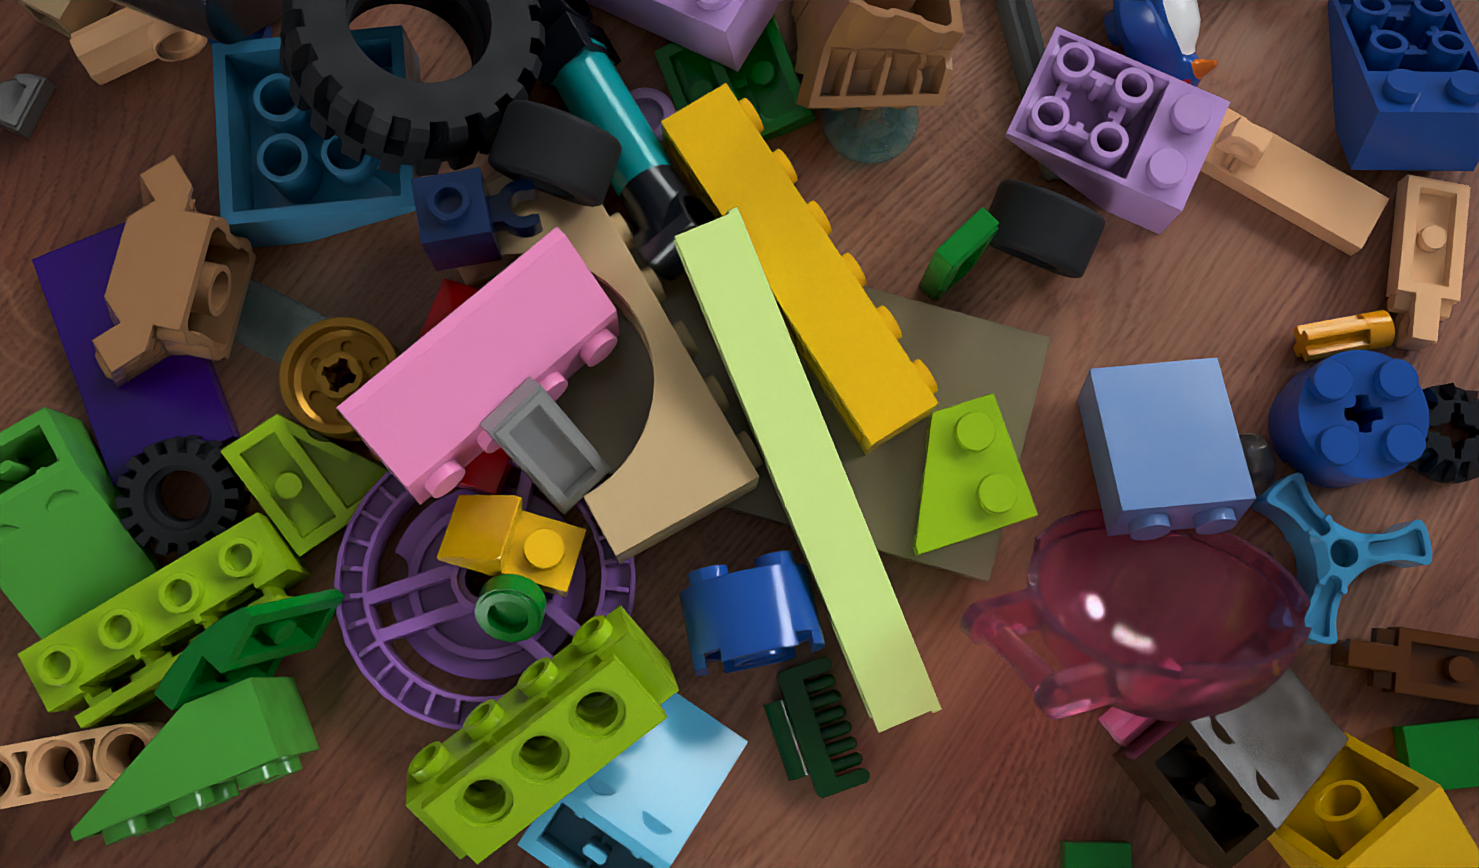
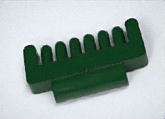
(799, 735)

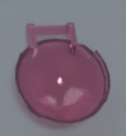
(1147, 624)

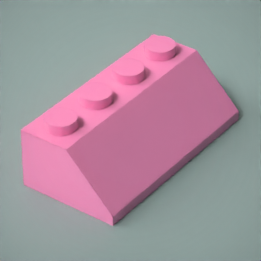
(529, 321)

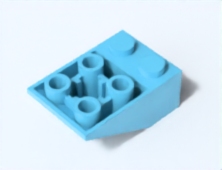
(643, 800)

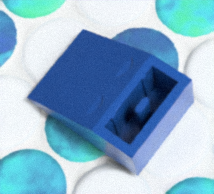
(1404, 85)

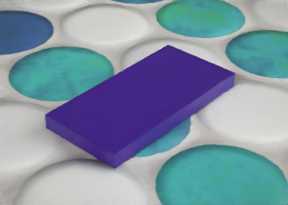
(161, 403)

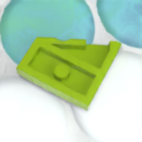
(969, 477)
(301, 479)

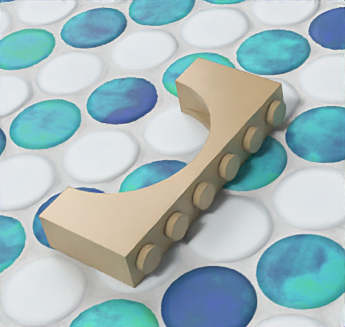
(688, 452)

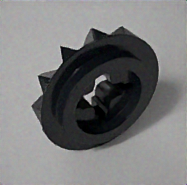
(1439, 459)

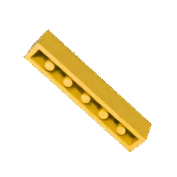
(818, 291)

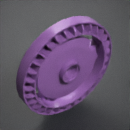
(438, 602)

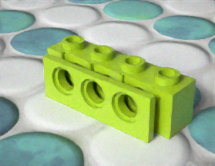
(149, 620)
(541, 737)

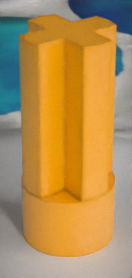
(1343, 334)

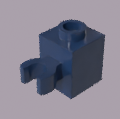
(463, 221)

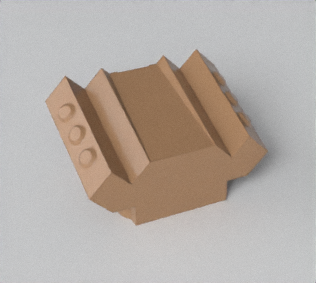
(875, 52)
(172, 281)

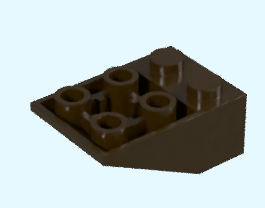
(1234, 775)

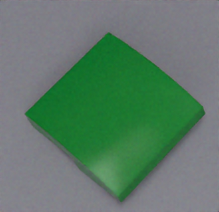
(764, 79)
(247, 645)

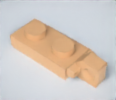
(1426, 257)

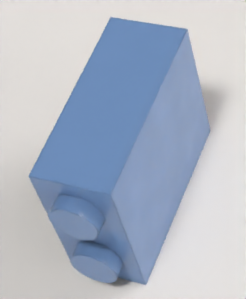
(1164, 448)

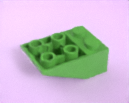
(62, 524)
(201, 754)

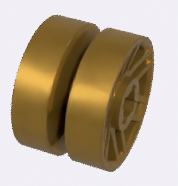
(321, 364)

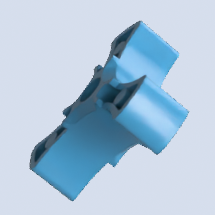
(1331, 554)

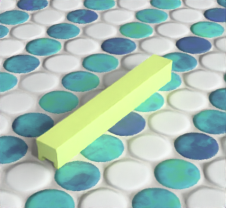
(806, 470)

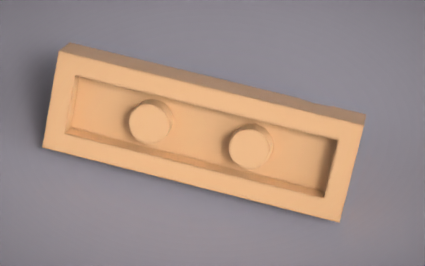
(1293, 183)

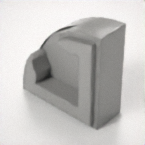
(23, 102)

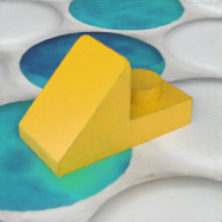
(500, 538)

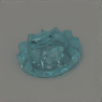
(872, 141)

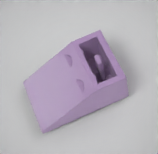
(1116, 129)

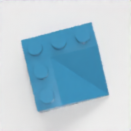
(276, 171)

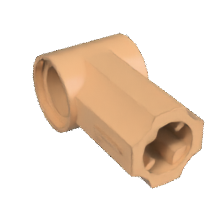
(130, 41)

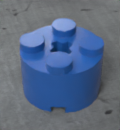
(1382, 411)
(750, 614)

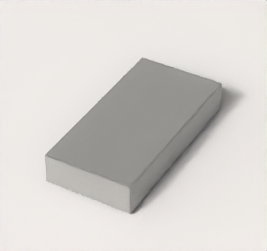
(546, 445)

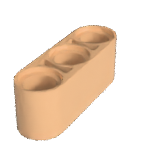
(39, 764)

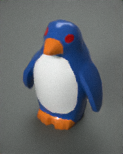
(1160, 36)

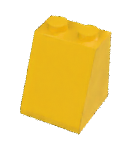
(1374, 816)

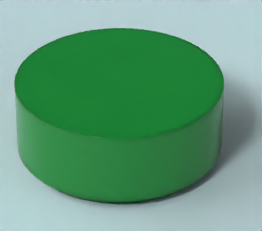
(510, 607)

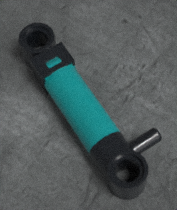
(582, 69)

